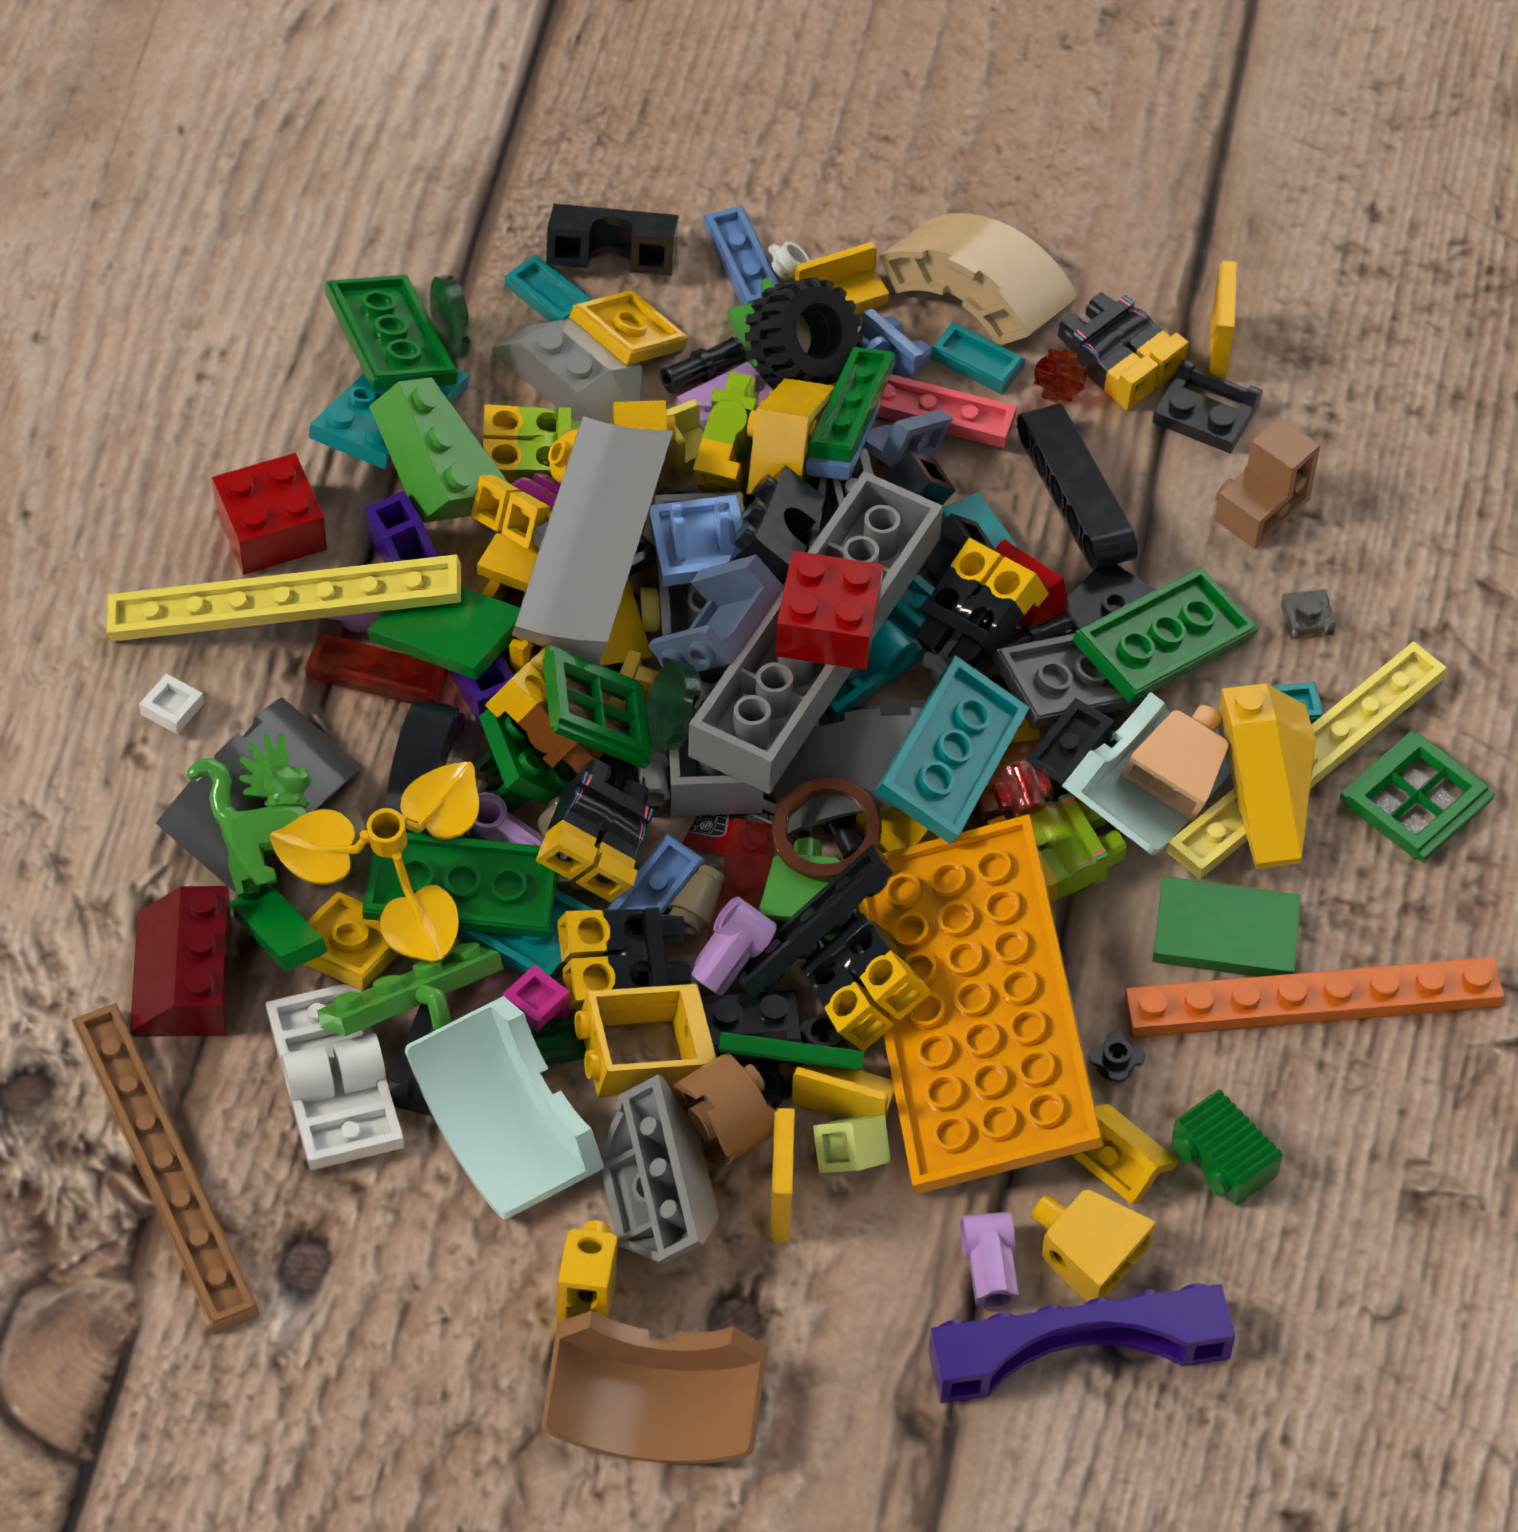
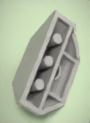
(570, 368)
(657, 1175)

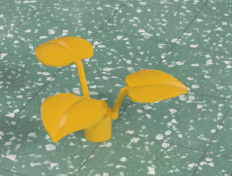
(320, 844)

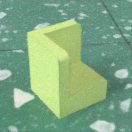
(851, 1144)

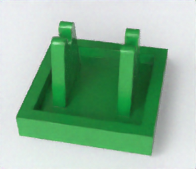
(519, 763)

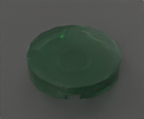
(449, 315)
(670, 705)

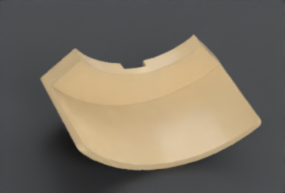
(986, 264)

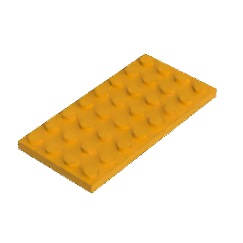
(994, 1055)

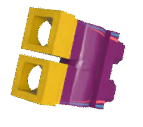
(516, 506)

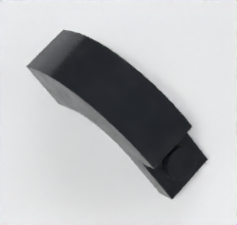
(422, 746)

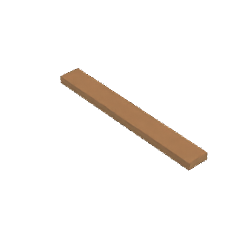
(165, 1169)

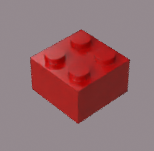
(269, 513)
(829, 610)

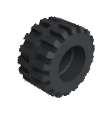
(775, 331)

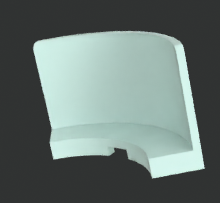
(1118, 800)
(498, 1111)

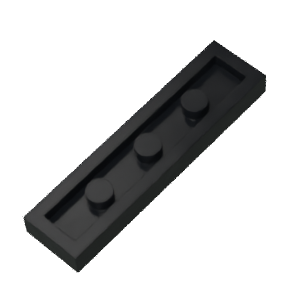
(825, 911)

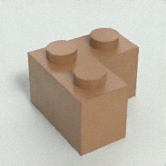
(1272, 484)

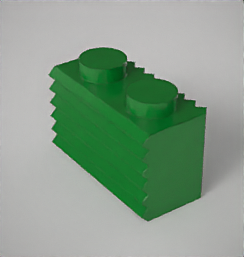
(1226, 1148)

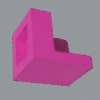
(539, 998)

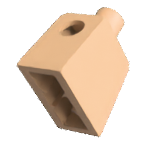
(1180, 760)

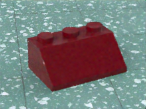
(182, 964)

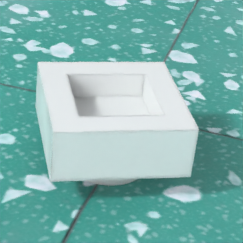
(171, 703)

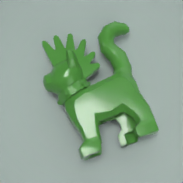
(249, 831)

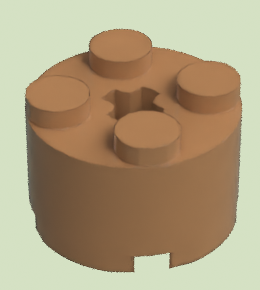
(726, 1108)

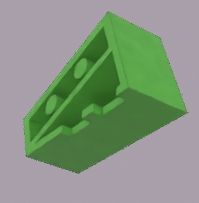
(431, 449)

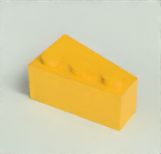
(784, 428)

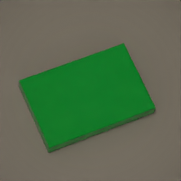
(453, 635)
(1226, 927)

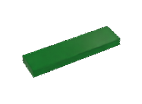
(852, 404)

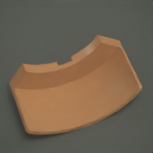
(652, 1396)

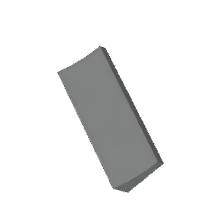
(591, 538)

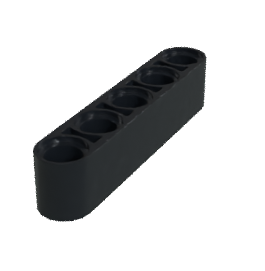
(1077, 486)

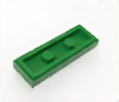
(278, 927)
(791, 1051)

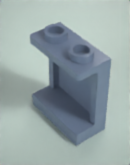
(736, 600)

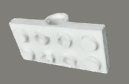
(333, 1082)

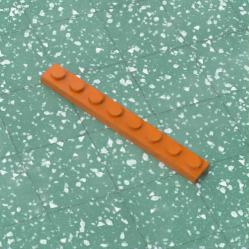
(1313, 997)

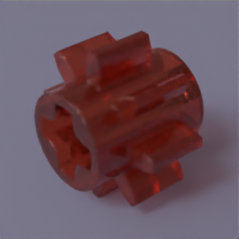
(1060, 375)
(1022, 789)

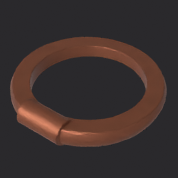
(796, 798)

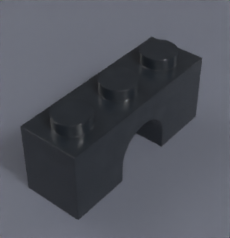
(585, 232)
(926, 478)
(776, 520)

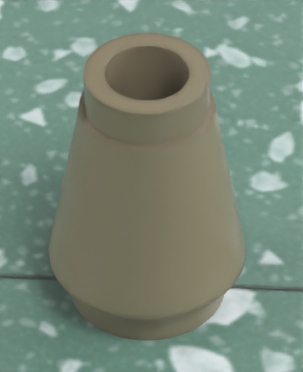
(698, 900)

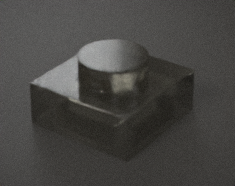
(1308, 614)

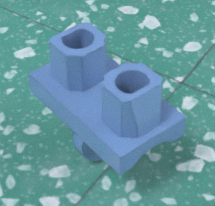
(888, 335)

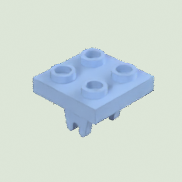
(693, 535)

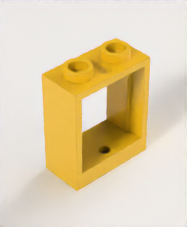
(636, 1006)

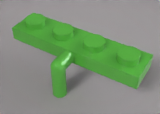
(422, 985)

